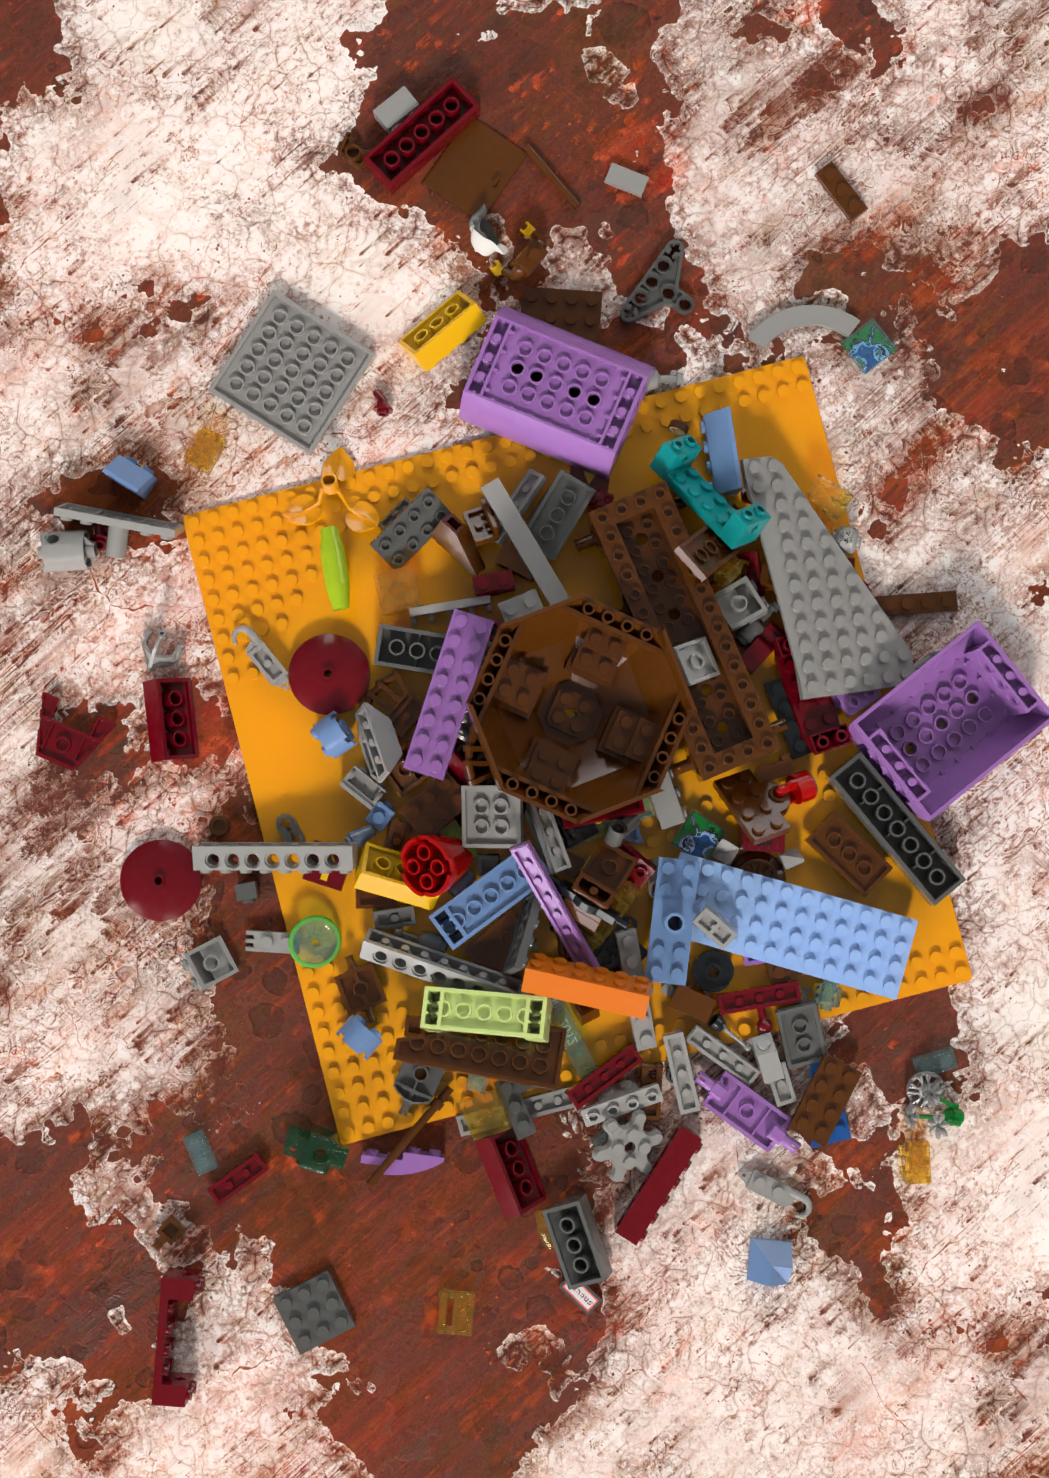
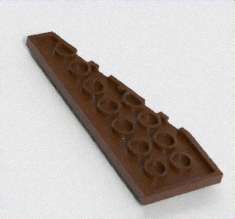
(488, 1056)

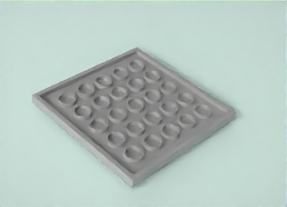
(292, 372)

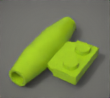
(335, 568)

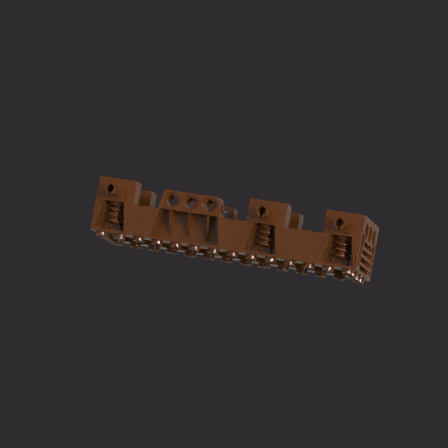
(632, 565)

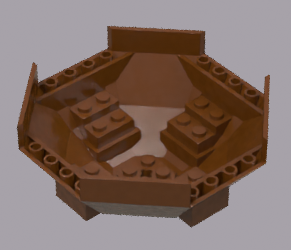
(624, 699)

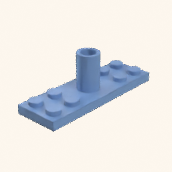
(673, 896)

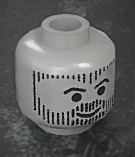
(847, 539)

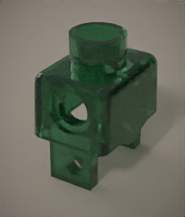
(311, 1140)

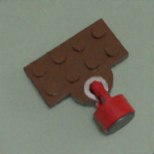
(762, 805)

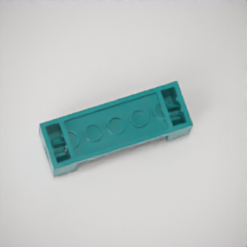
(731, 525)

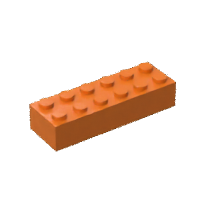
(587, 985)

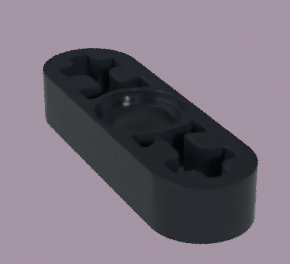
(604, 952)

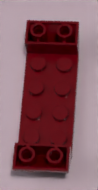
(816, 716)

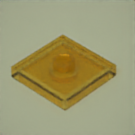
(485, 1115)

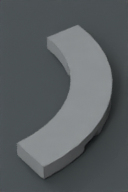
(803, 317)

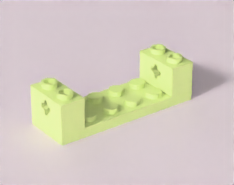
(486, 1013)

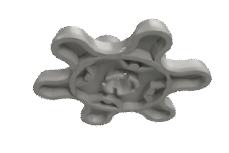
(619, 1136)

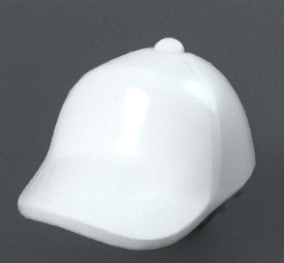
(483, 236)

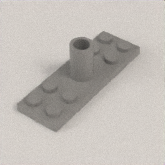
(119, 525)

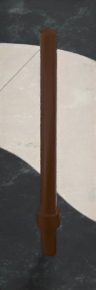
(436, 1104)

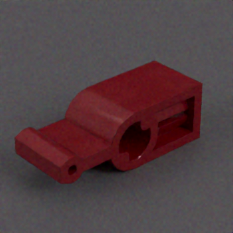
(761, 647)

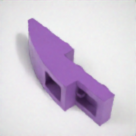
(411, 1162)

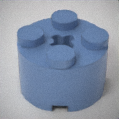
(333, 735)
(359, 1036)

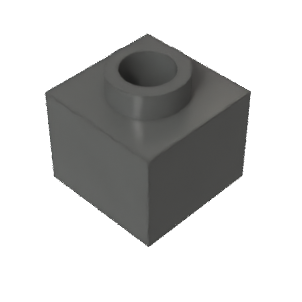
(247, 892)

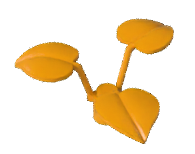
(336, 468)

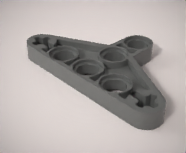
(665, 280)

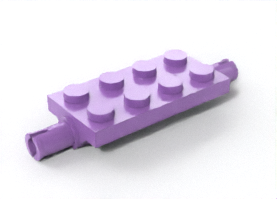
(747, 1111)

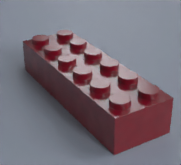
(422, 135)

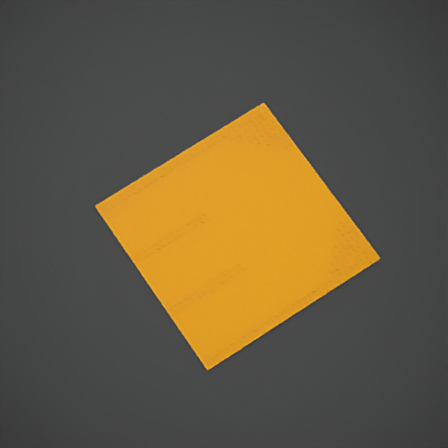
(271, 578)

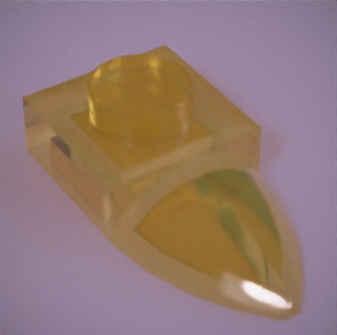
(543, 1230)

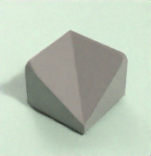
(725, 851)
(790, 858)

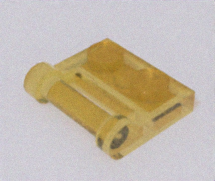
(462, 1312)

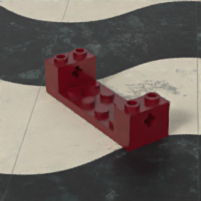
(170, 1387)

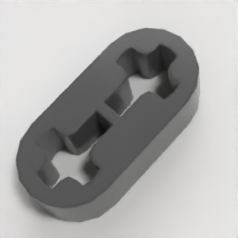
(286, 834)

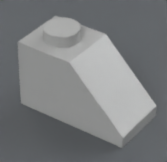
(767, 1058)

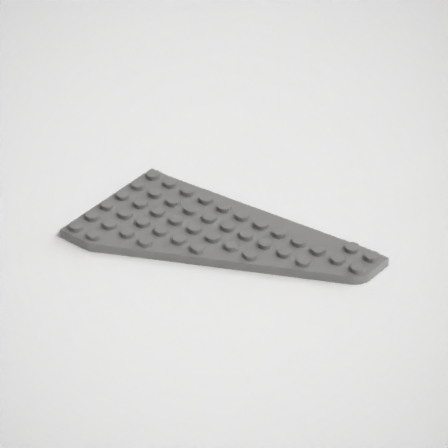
(829, 615)

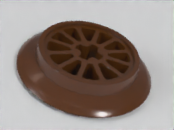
(764, 859)

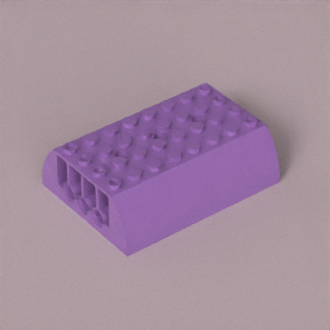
(974, 735)

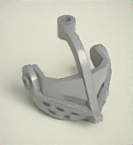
(154, 660)

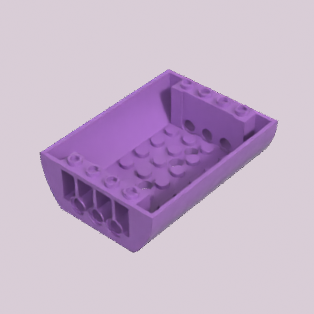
(543, 412)

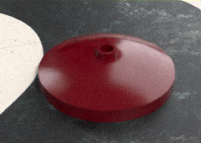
(348, 679)
(179, 884)

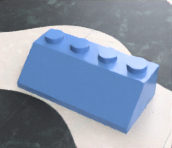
(721, 452)

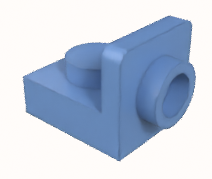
(381, 815)

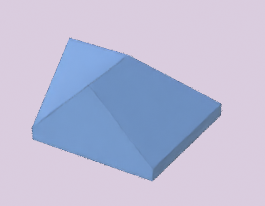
(769, 1261)

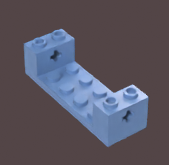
(482, 902)

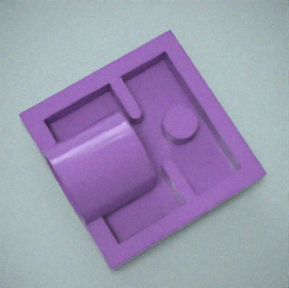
(854, 702)

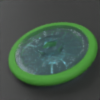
(317, 954)

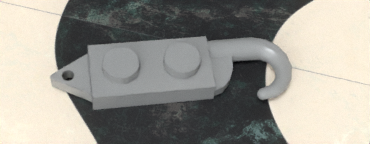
(263, 658)
(775, 1190)

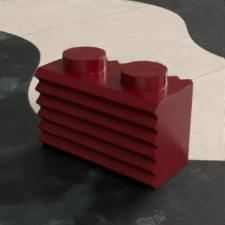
(494, 583)

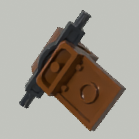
(596, 888)

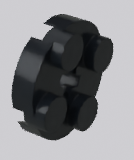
(707, 981)

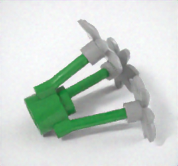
(950, 1117)

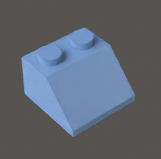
(131, 476)

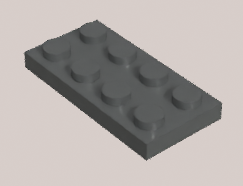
(559, 513)
(522, 937)

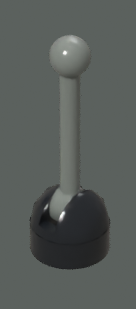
(718, 1024)

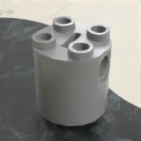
(67, 550)

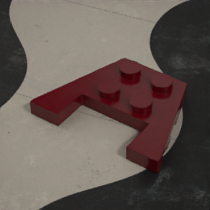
(63, 743)

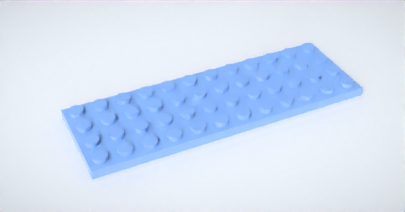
(805, 928)

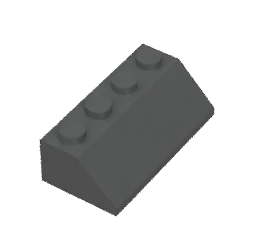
(577, 1242)

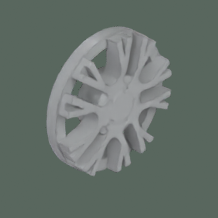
(922, 1086)

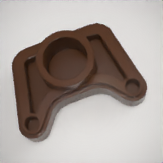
(352, 152)

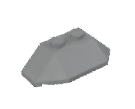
(377, 741)

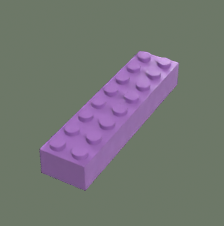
(448, 693)

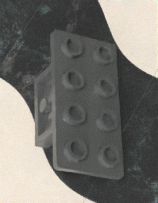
(408, 528)

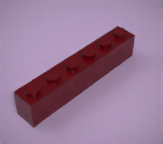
(657, 1184)

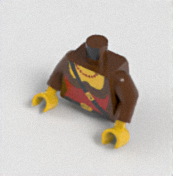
(527, 259)

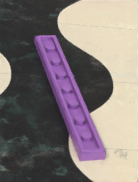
(553, 904)

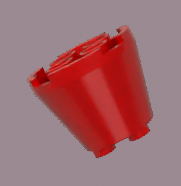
(433, 864)

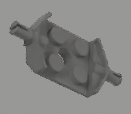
(414, 1089)

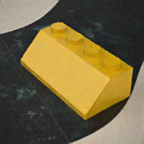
(442, 330)
(381, 873)

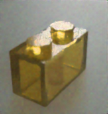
(205, 450)
(915, 1161)

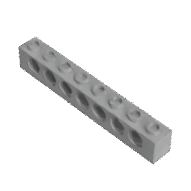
(346, 852)
(433, 965)

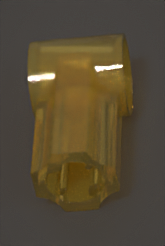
(730, 571)

